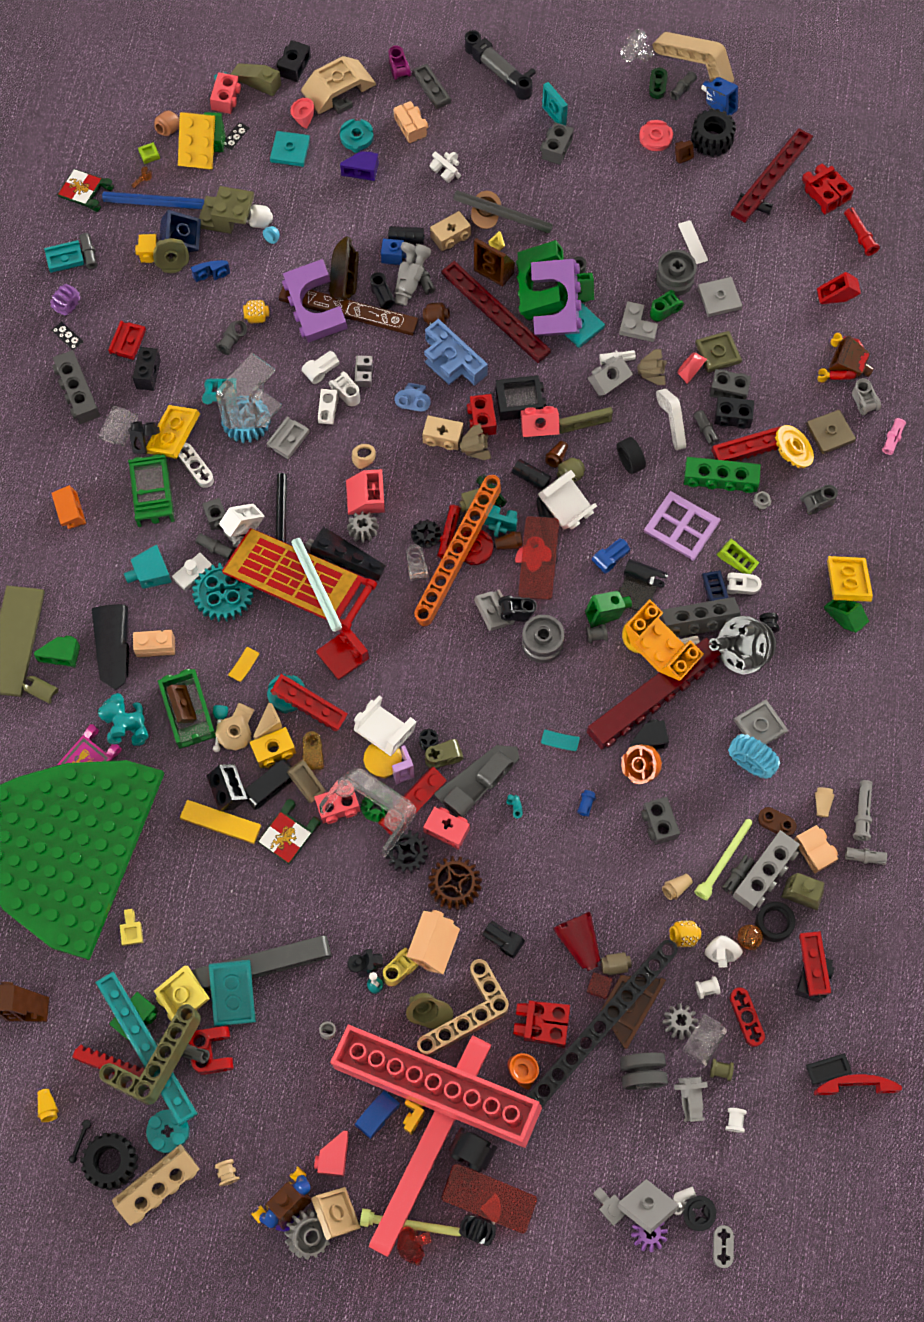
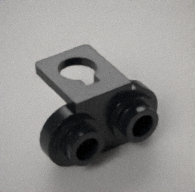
(141, 430)

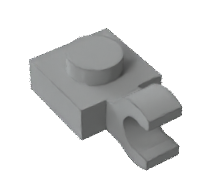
(609, 1206)

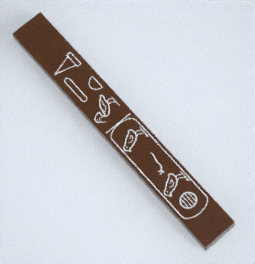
(357, 311)

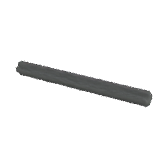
(502, 211)

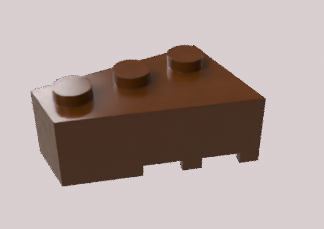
(22, 1004)

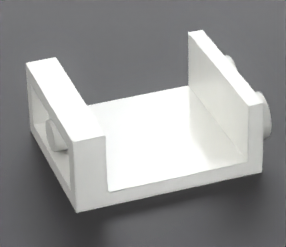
(566, 501)
(382, 727)

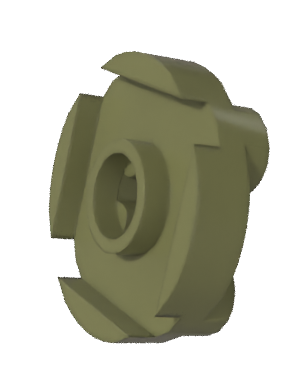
(167, 246)

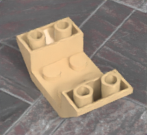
(334, 80)

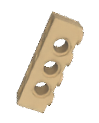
(159, 1173)

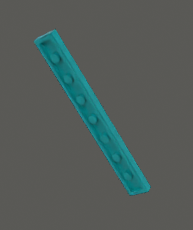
(144, 1044)

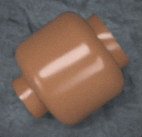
(166, 123)

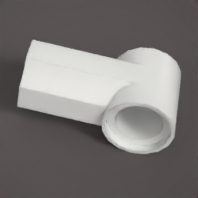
(317, 369)

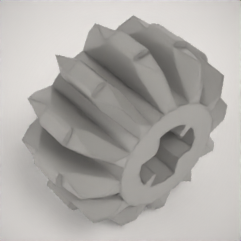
(357, 527)
(673, 1017)

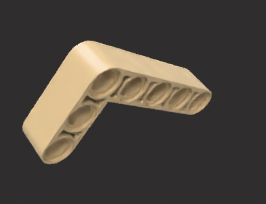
(696, 50)
(469, 1016)

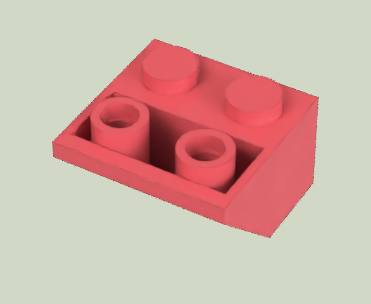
(365, 492)

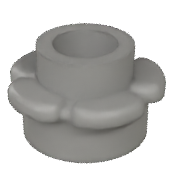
(762, 496)

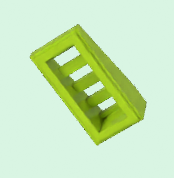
(734, 562)

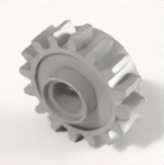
(297, 1235)

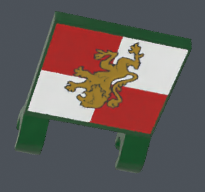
(82, 187)
(286, 835)

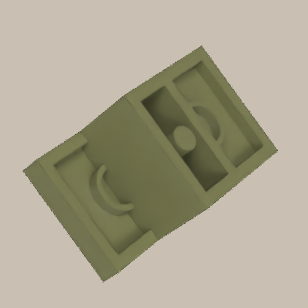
(226, 209)

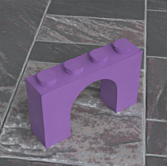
(568, 319)
(313, 324)

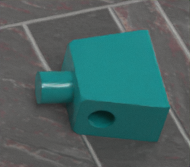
(148, 569)

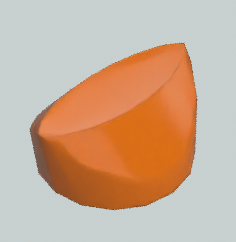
(523, 1069)

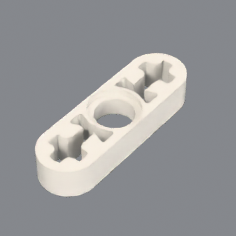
(194, 457)

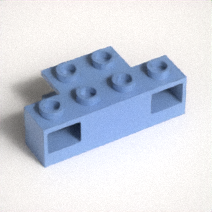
(451, 356)

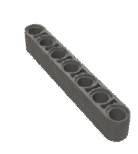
(277, 959)

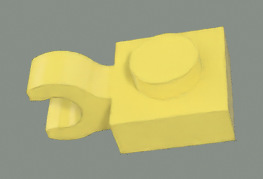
(131, 931)

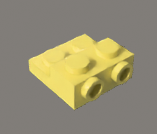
(180, 990)

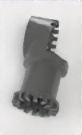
(231, 337)

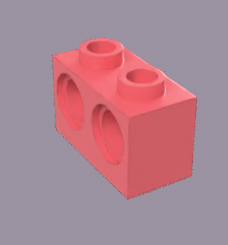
(224, 93)
(339, 809)

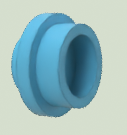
(271, 234)

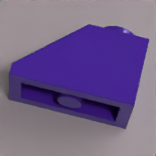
(361, 166)

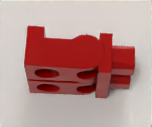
(827, 188)
(544, 1023)

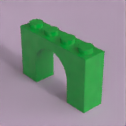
(538, 302)

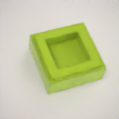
(148, 153)

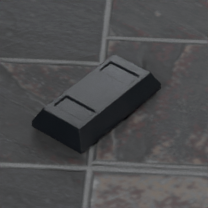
(828, 1069)

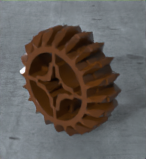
(448, 887)

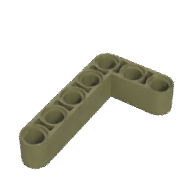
(157, 1060)

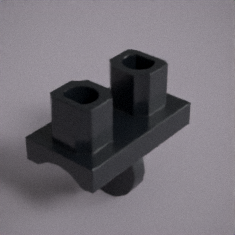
(365, 963)

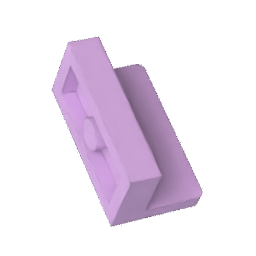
(404, 770)

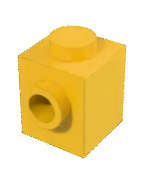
(145, 247)

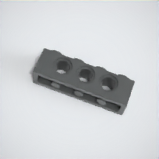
(68, 363)
(700, 616)

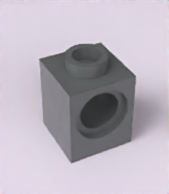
(211, 508)

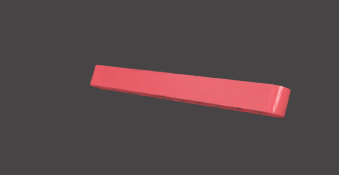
(423, 1160)

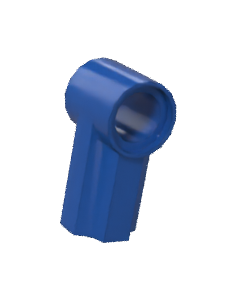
(607, 558)

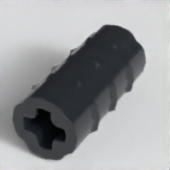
(408, 234)
(531, 474)

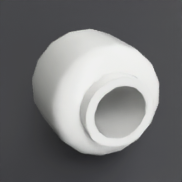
(259, 216)

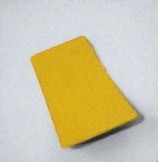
(244, 664)

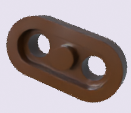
(777, 821)

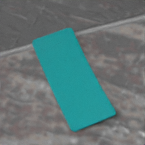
(560, 740)

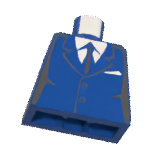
(721, 95)

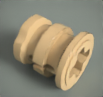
(226, 1172)

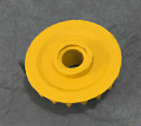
(794, 446)

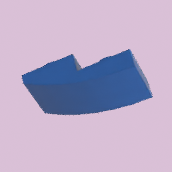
(217, 269)
(376, 1114)

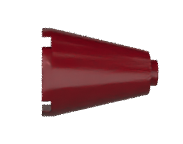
(580, 940)

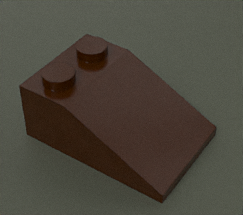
(492, 263)

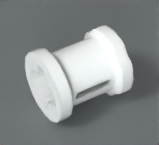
(707, 987)
(736, 1119)

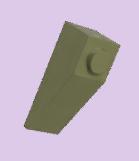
(258, 77)

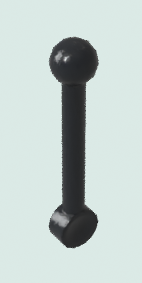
(86, 1125)

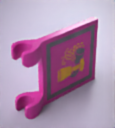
(87, 751)

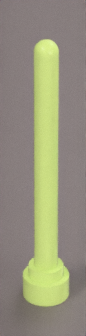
(704, 890)
(369, 1218)

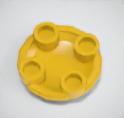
(379, 762)

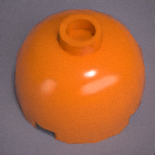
(641, 764)

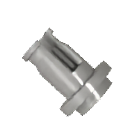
(691, 1097)

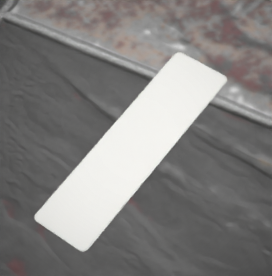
(693, 242)

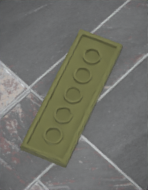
(17, 634)

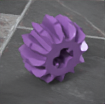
(65, 299)
(642, 1237)

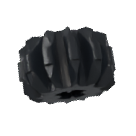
(477, 1230)

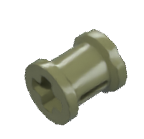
(721, 1069)

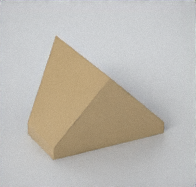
(269, 722)

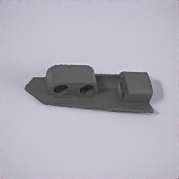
(472, 783)

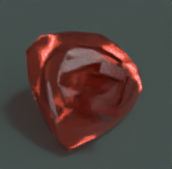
(410, 1244)

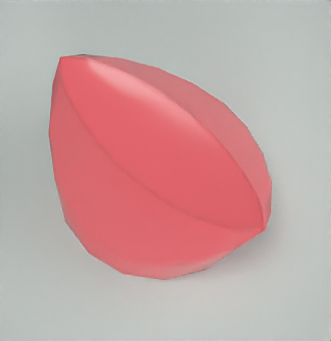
(303, 111)
(691, 366)

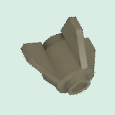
(652, 368)
(474, 443)

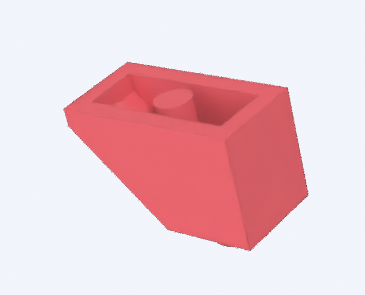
(333, 1156)

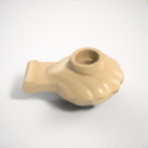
(235, 731)

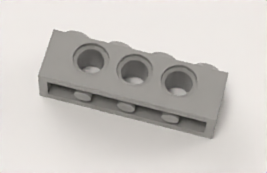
(781, 844)

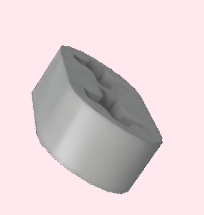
(717, 1246)

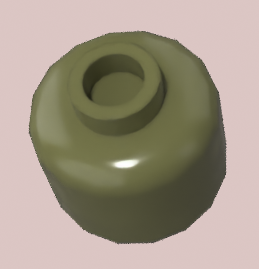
(572, 464)

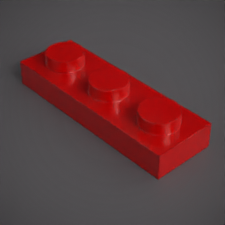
(814, 963)

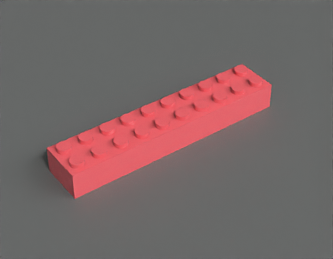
(437, 1085)

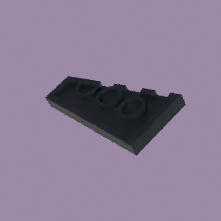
(342, 552)

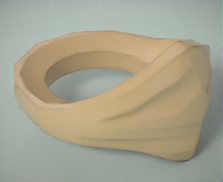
(361, 462)

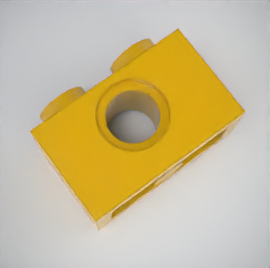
(277, 738)

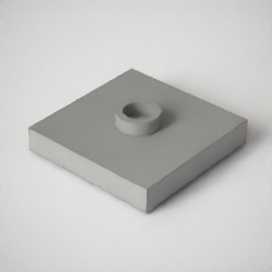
(719, 296)
(761, 723)
(648, 1206)

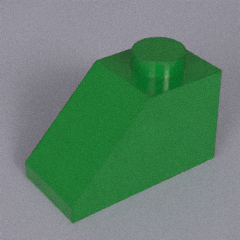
(219, 135)
(847, 614)
(59, 652)

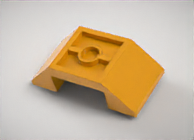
(660, 644)

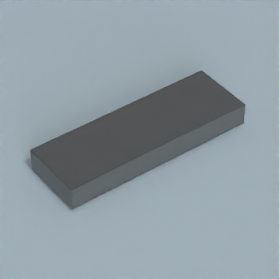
(431, 86)

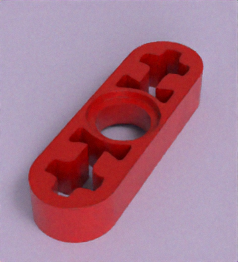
(747, 1033)

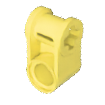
(401, 965)

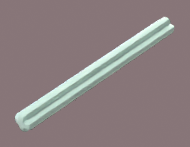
(316, 584)

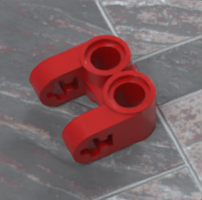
(213, 1065)

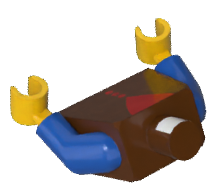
(286, 1202)

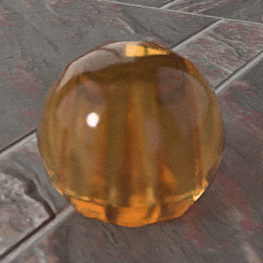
(750, 937)

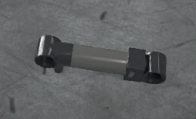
(483, 52)

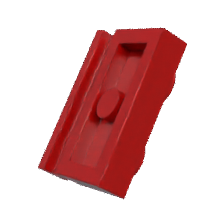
(127, 340)

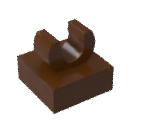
(684, 151)

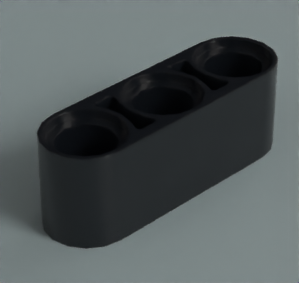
(268, 784)

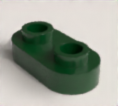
(658, 83)

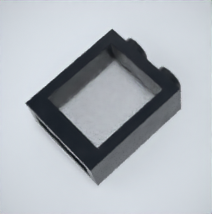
(517, 395)

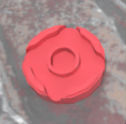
(656, 135)

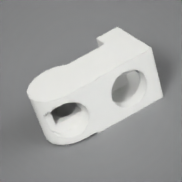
(327, 406)

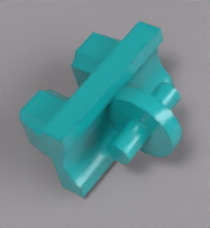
(501, 523)

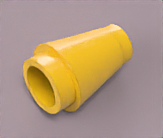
(46, 1106)

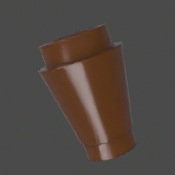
(556, 454)
(509, 541)

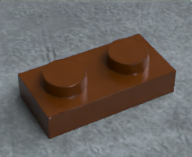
(181, 704)

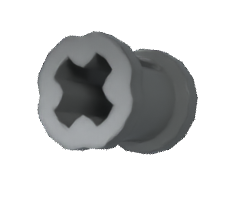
(596, 633)

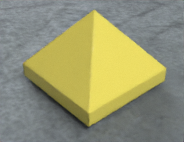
(497, 241)

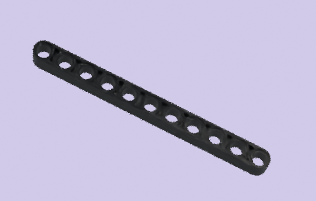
(608, 1022)

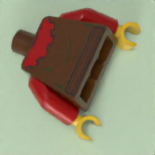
(848, 360)

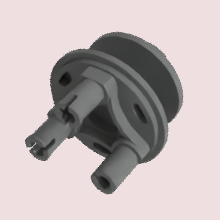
(745, 644)

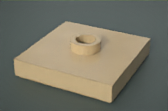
(335, 1213)

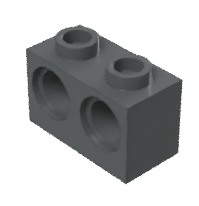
(557, 143)
(731, 381)
(664, 820)

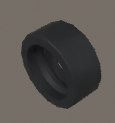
(631, 455)
(783, 908)

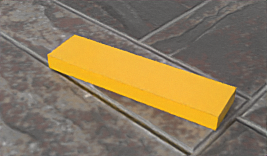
(220, 821)

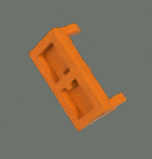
(68, 507)

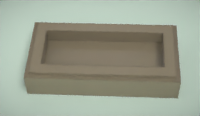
(306, 781)

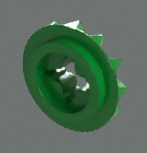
(373, 815)

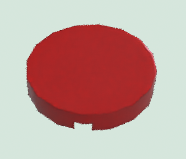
(480, 550)

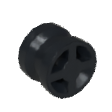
(771, 620)
(427, 736)

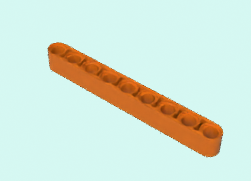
(458, 558)

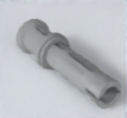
(863, 817)

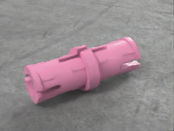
(894, 436)

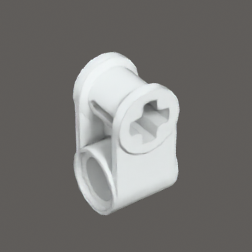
(345, 387)

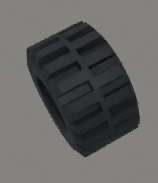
(713, 143)
(93, 1154)

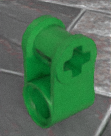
(665, 306)

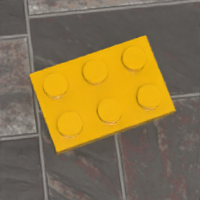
(196, 140)
(174, 431)
(849, 578)

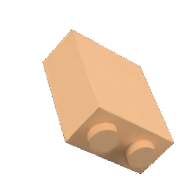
(433, 941)

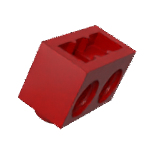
(484, 415)

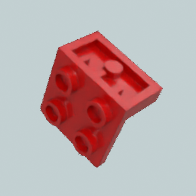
(343, 653)

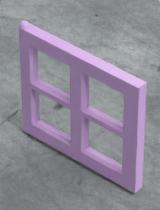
(682, 525)

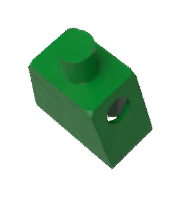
(606, 608)

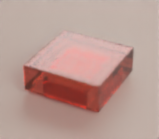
(599, 985)

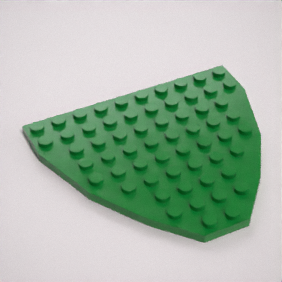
(69, 845)

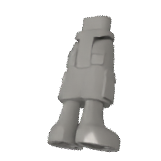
(410, 273)

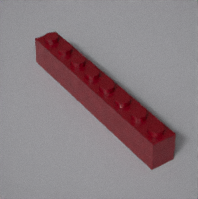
(648, 700)

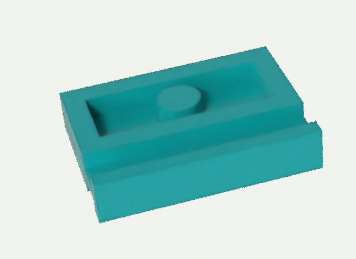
(64, 256)

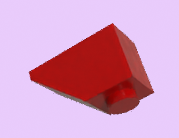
(839, 289)

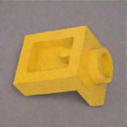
(413, 1119)

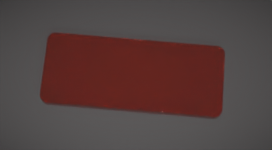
(539, 558)
(489, 1198)

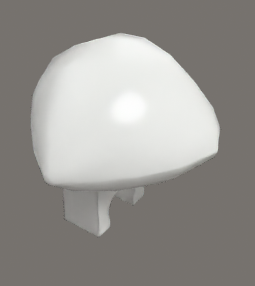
(723, 950)

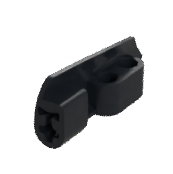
(111, 643)

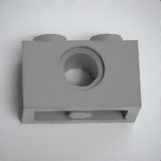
(619, 373)

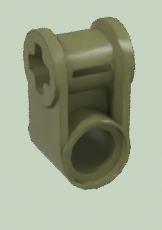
(446, 754)

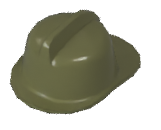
(428, 1011)

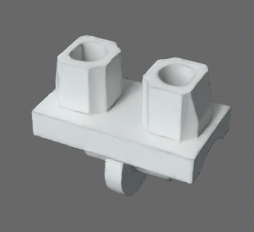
(450, 171)

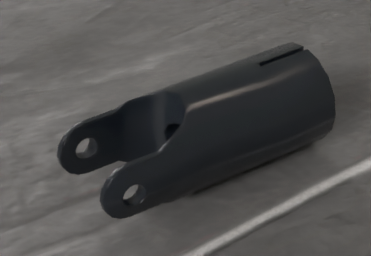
(644, 573)

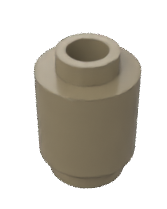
(615, 963)

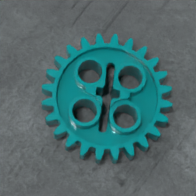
(224, 607)

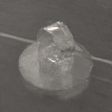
(637, 47)

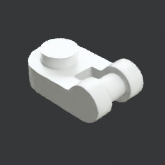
(750, 584)

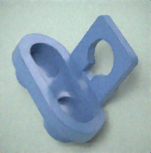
(413, 398)

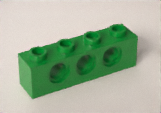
(730, 469)

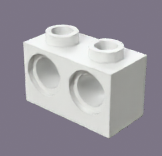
(240, 519)

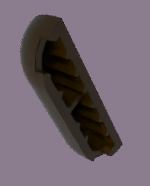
(344, 270)

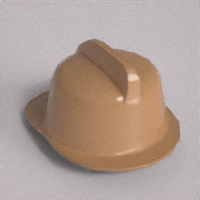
(483, 218)

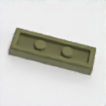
(585, 420)

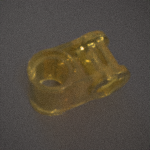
(313, 753)

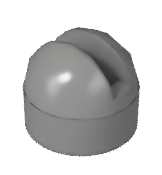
(327, 1027)

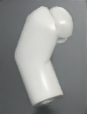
(681, 1197)

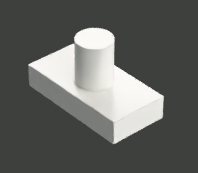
(190, 571)

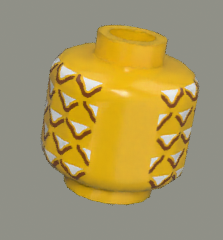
(255, 311)
(685, 933)

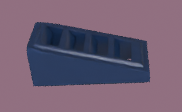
(709, 591)

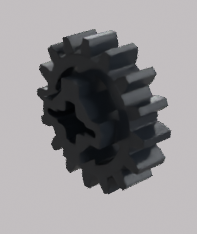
(408, 857)

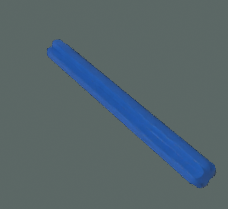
(155, 200)

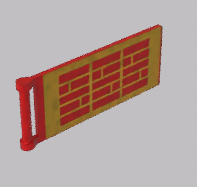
(277, 571)

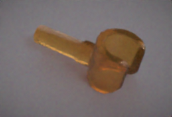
(145, 176)

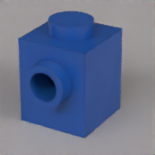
(391, 252)

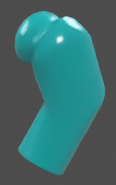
(517, 807)

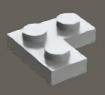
(635, 327)

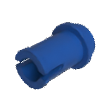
(586, 803)

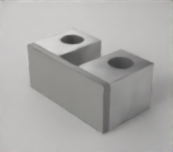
(363, 371)

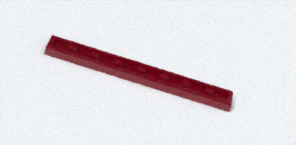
(771, 175)
(496, 311)

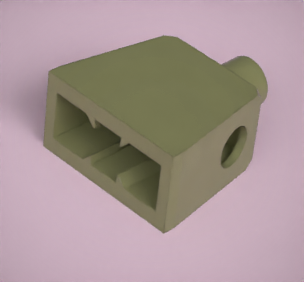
(804, 890)

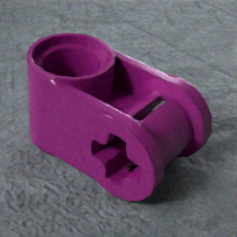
(398, 62)

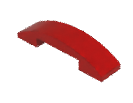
(882, 1084)

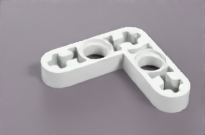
(672, 407)

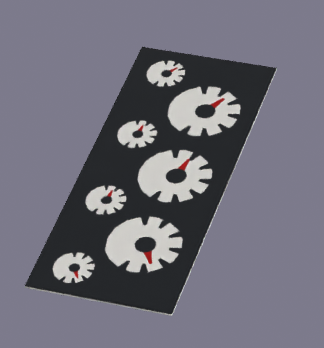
(235, 135)
(67, 335)

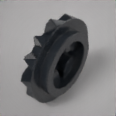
(431, 539)
(708, 1210)

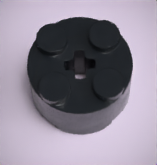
(472, 1149)

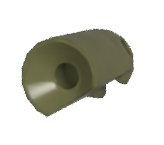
(40, 689)

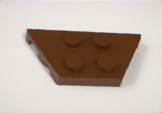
(632, 1019)

